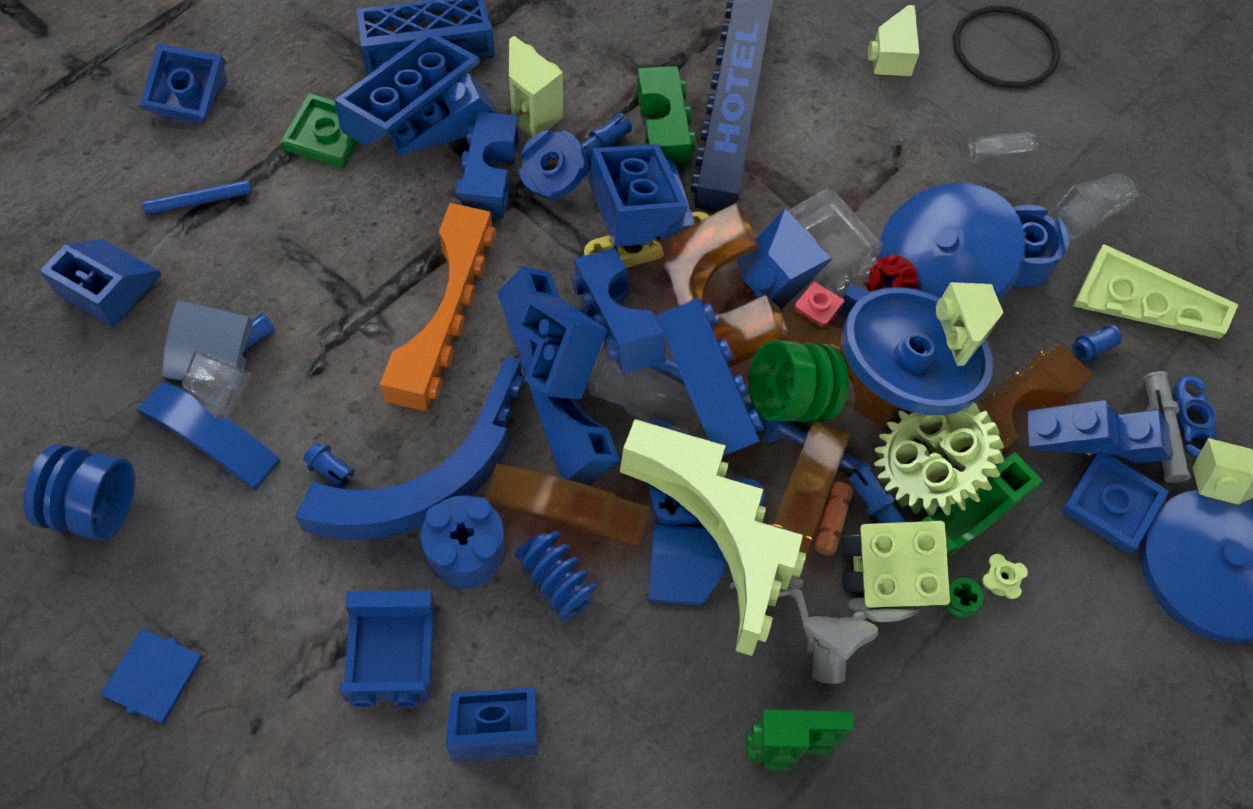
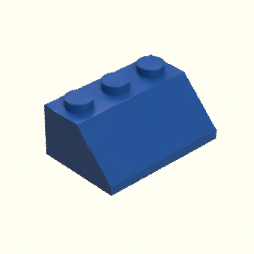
(635, 192)

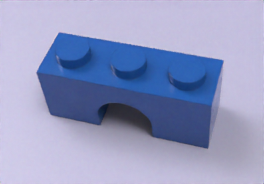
(491, 142)

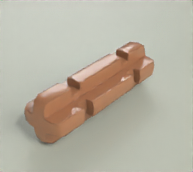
(834, 519)

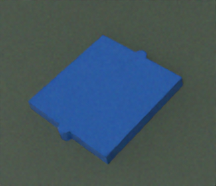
(152, 676)

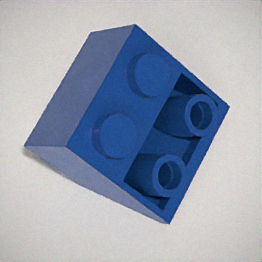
(99, 278)

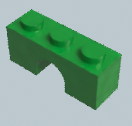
(663, 95)

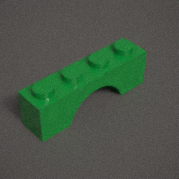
(1008, 491)

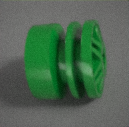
(798, 381)

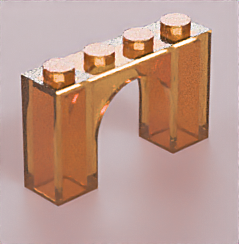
(698, 254)

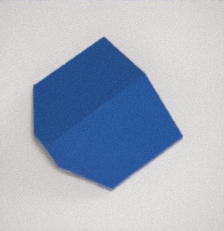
(683, 565)

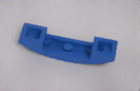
(218, 438)

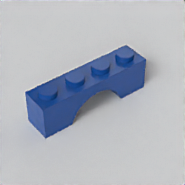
(632, 335)

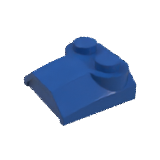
(183, 83)

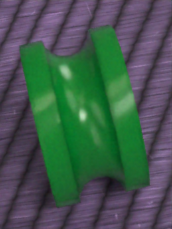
(972, 592)

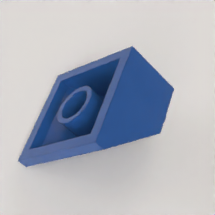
(784, 261)

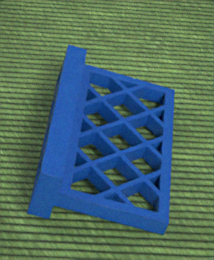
(381, 45)

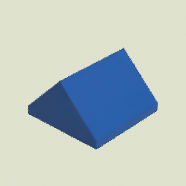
(492, 724)

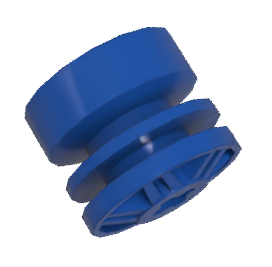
(79, 492)

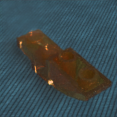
(811, 481)
(567, 503)

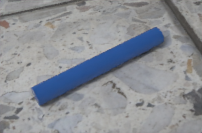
(197, 197)

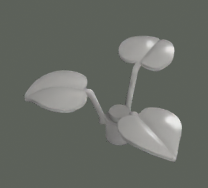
(840, 636)

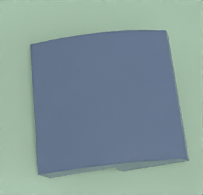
(205, 331)

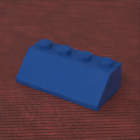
(401, 87)

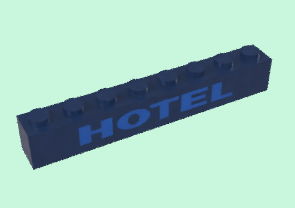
(732, 105)

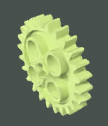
(915, 481)

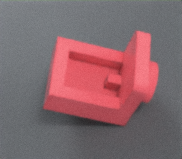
(819, 305)

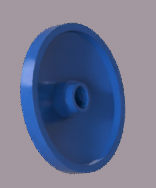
(957, 237)
(904, 354)
(1202, 565)

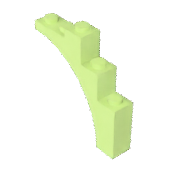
(694, 475)

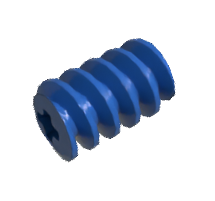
(556, 574)

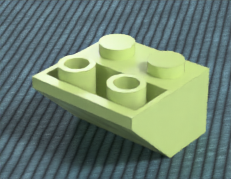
(534, 88)

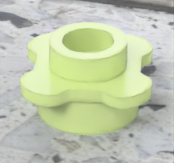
(996, 584)

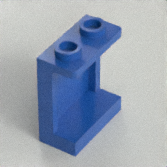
(388, 647)

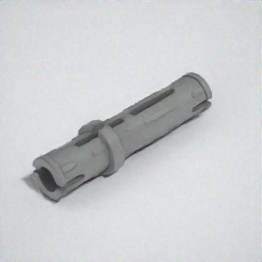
(1158, 387)

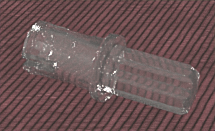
(1001, 144)

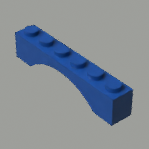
(577, 441)

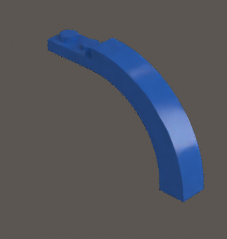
(404, 507)

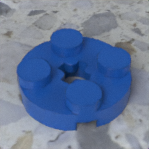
(565, 176)

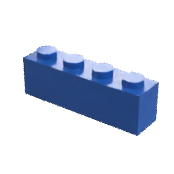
(708, 376)

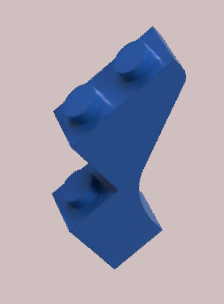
(1099, 429)

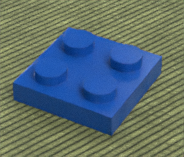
(1115, 502)

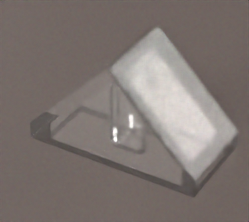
(215, 384)

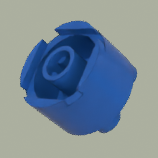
(1045, 244)
(459, 520)

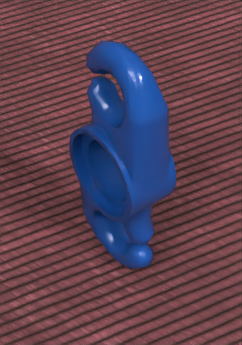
(1189, 402)

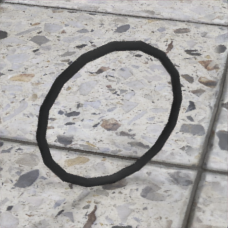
(1010, 84)

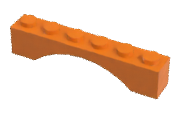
(416, 367)

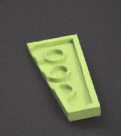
(1146, 294)

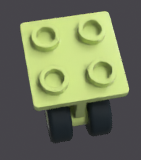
(898, 564)

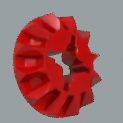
(894, 267)

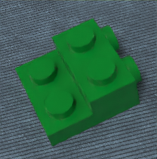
(785, 736)

